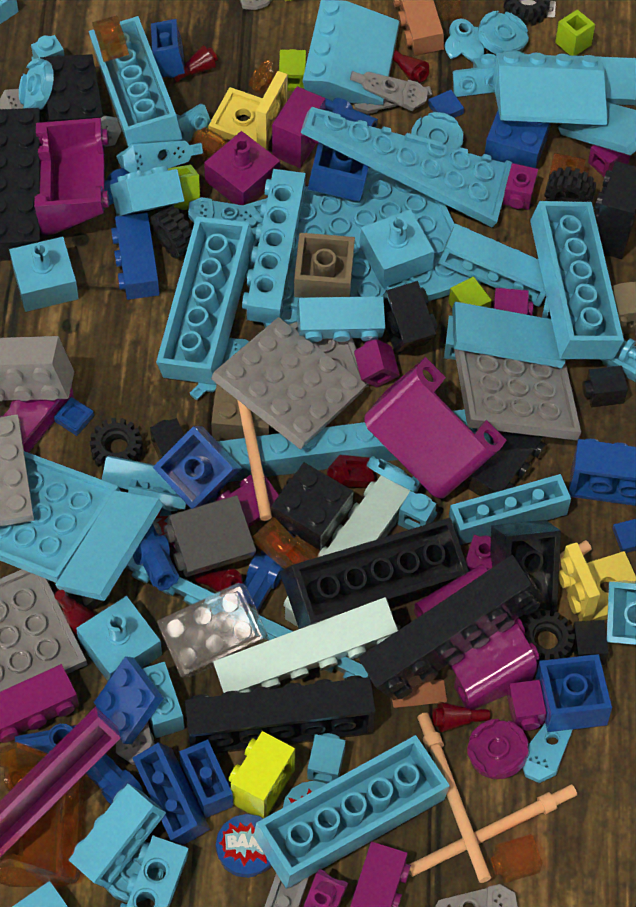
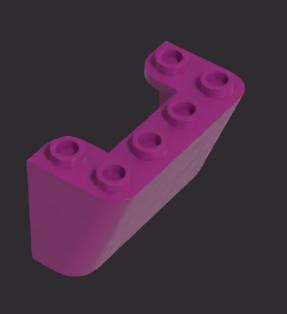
(427, 433)
(488, 670)

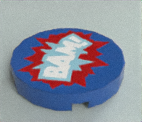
(239, 849)

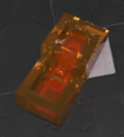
(282, 545)

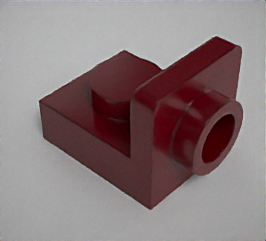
(351, 471)

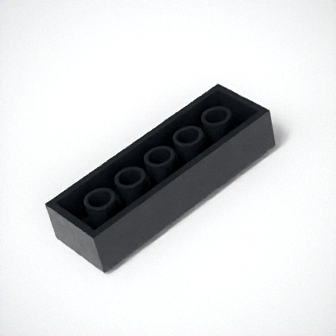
(18, 179)
(374, 571)
(452, 629)
(286, 713)

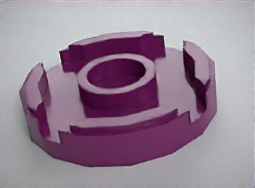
(498, 749)

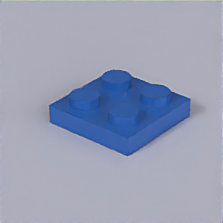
(129, 699)

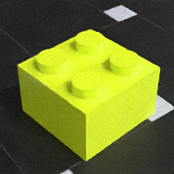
(262, 775)

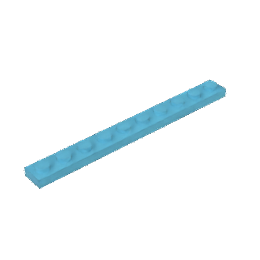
(195, 593)

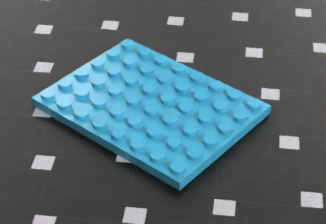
(345, 217)

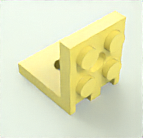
(260, 110)
(584, 580)

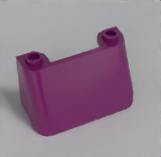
(70, 173)

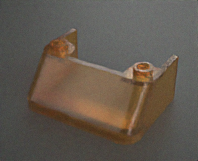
(52, 839)

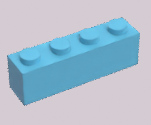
(493, 263)
(523, 503)

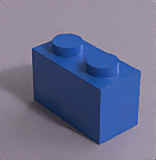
(167, 48)
(206, 778)

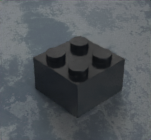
(408, 317)
(312, 505)

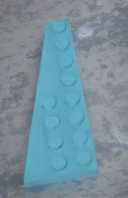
(445, 174)

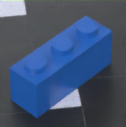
(135, 256)
(171, 792)

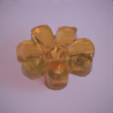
(262, 76)

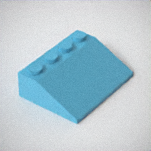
(348, 41)
(550, 88)

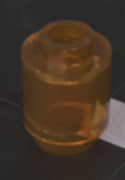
(210, 141)

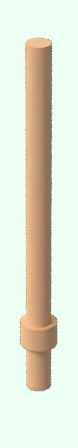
(255, 462)
(434, 744)
(544, 804)

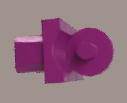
(325, 891)

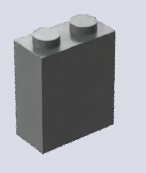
(209, 536)

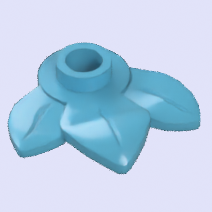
(463, 43)

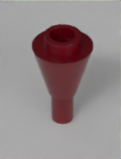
(201, 61)
(413, 68)
(219, 580)
(73, 611)
(451, 716)

